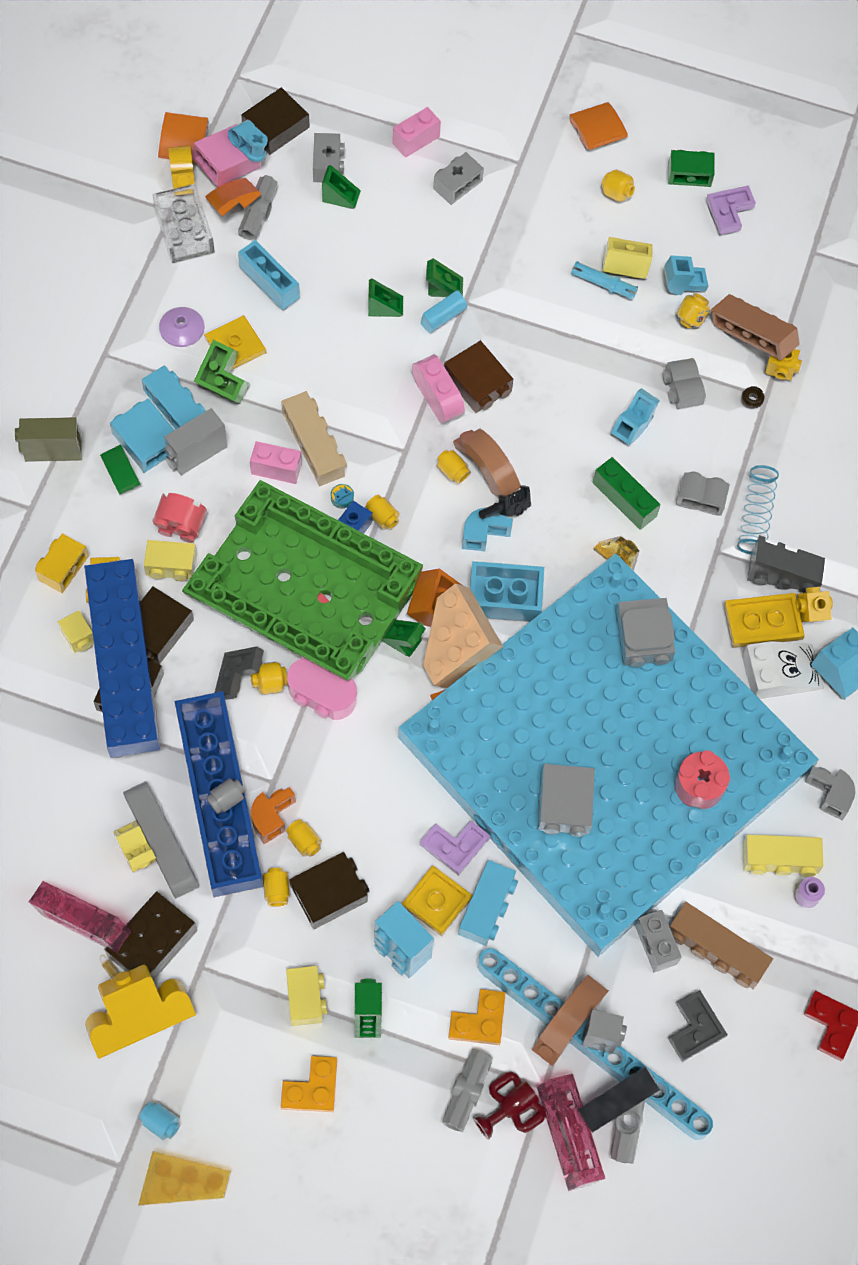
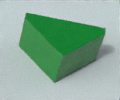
(338, 189)
(383, 301)

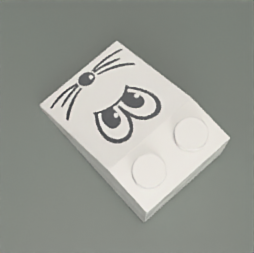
(781, 669)

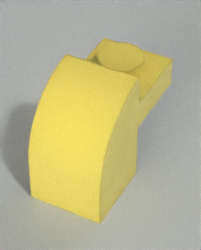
(134, 846)

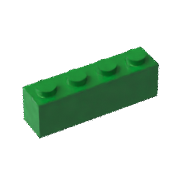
(368, 1008)

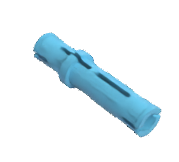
(604, 280)

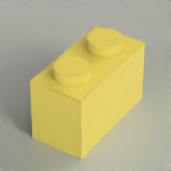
(627, 257)
(170, 560)
(304, 995)

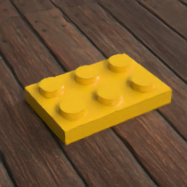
(763, 619)

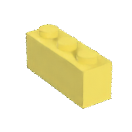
(782, 855)

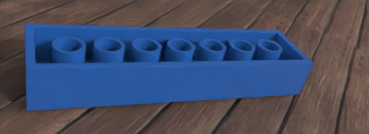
(121, 658)
(211, 761)

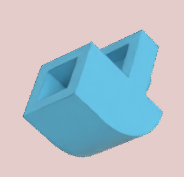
(683, 277)
(636, 417)
(477, 530)

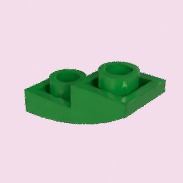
(120, 469)

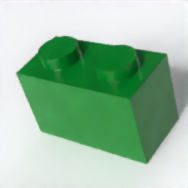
(691, 168)

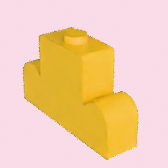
(136, 1010)

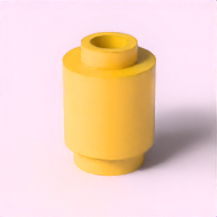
(453, 466)
(383, 512)
(303, 838)
(276, 887)

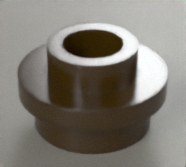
(755, 392)

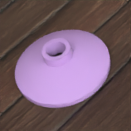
(181, 334)

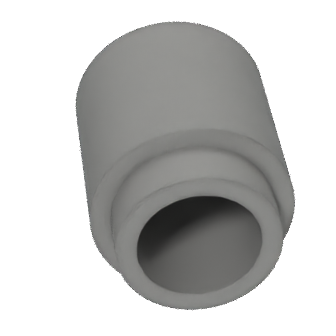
(226, 795)

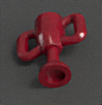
(512, 1105)

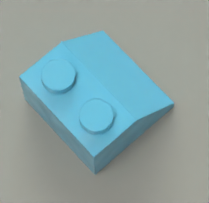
(839, 663)

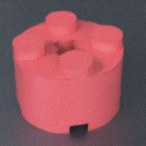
(179, 516)
(708, 791)

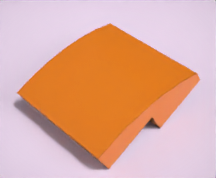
(598, 125)
(181, 131)
(232, 193)

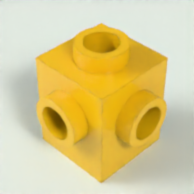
(786, 367)
(814, 605)

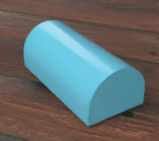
(443, 311)

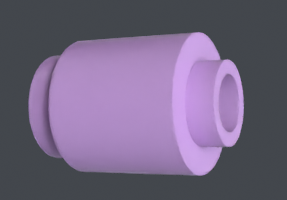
(809, 892)

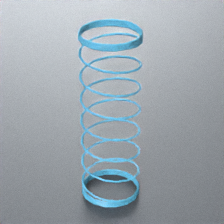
(763, 480)

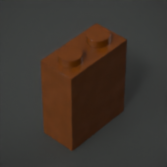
(479, 376)

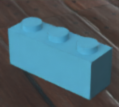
(269, 275)
(170, 397)
(488, 903)

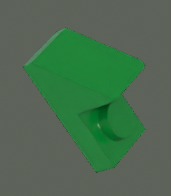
(442, 279)
(404, 636)

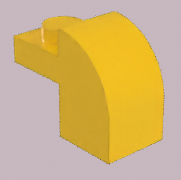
(181, 166)

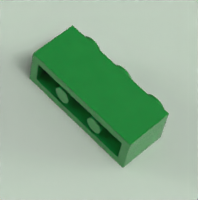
(626, 493)

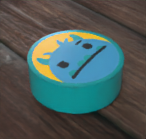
(342, 496)

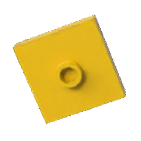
(239, 336)
(437, 900)

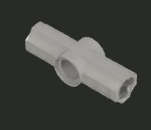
(259, 209)
(467, 1090)
(627, 1137)

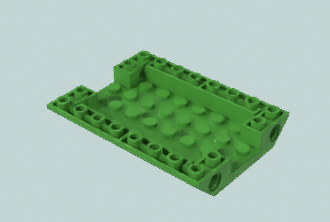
(321, 558)

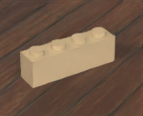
(313, 438)

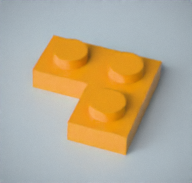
(483, 1027)
(316, 1094)

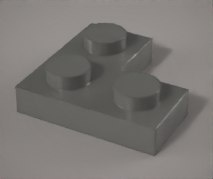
(234, 666)
(703, 1029)

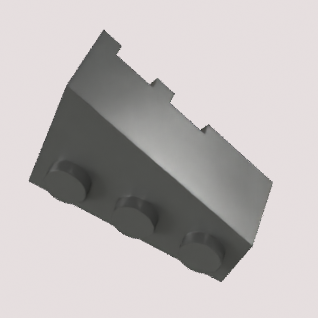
(783, 567)

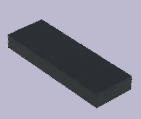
(619, 1099)

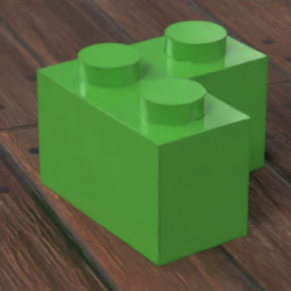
(216, 374)

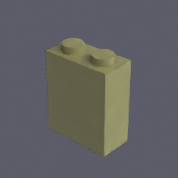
(49, 439)

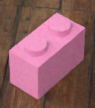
(416, 132)
(275, 462)

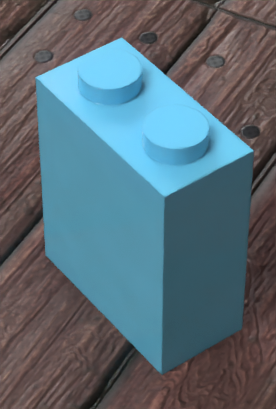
(142, 434)

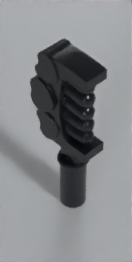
(509, 504)

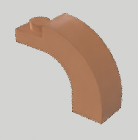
(490, 459)
(569, 1019)

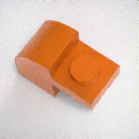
(265, 813)

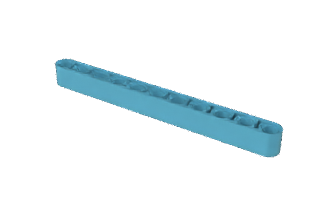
(619, 1072)

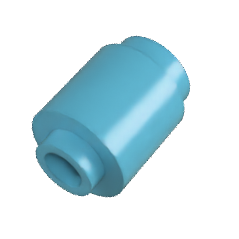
(159, 1120)

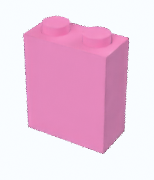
(221, 158)

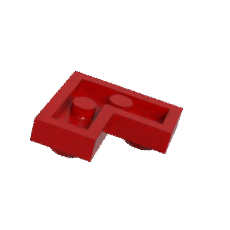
(839, 1020)

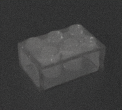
(183, 223)

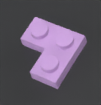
(725, 206)
(458, 851)

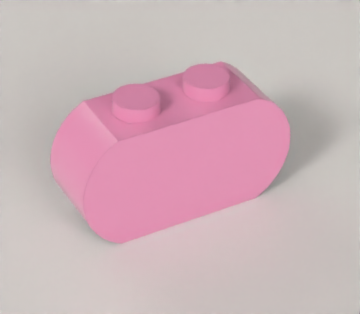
(438, 388)
(321, 690)

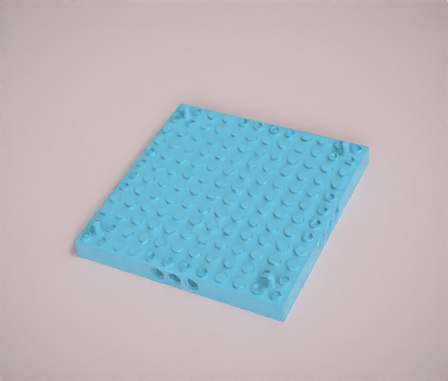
(569, 701)

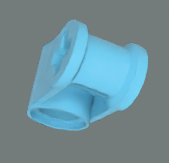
(249, 140)

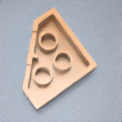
(458, 637)

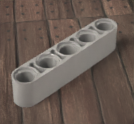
(160, 840)

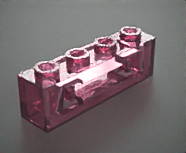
(80, 916)
(570, 1132)

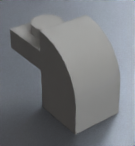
(839, 790)

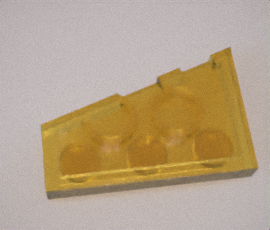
(181, 1180)

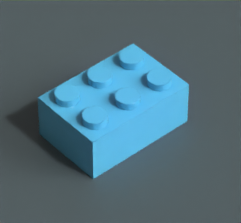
(508, 590)
(402, 940)

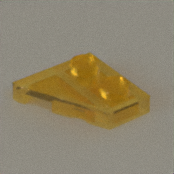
(623, 548)

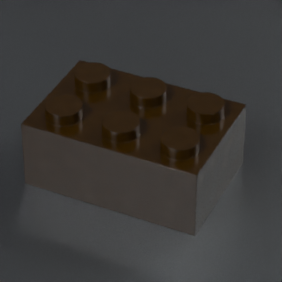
(155, 936)

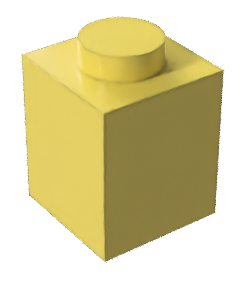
(76, 632)

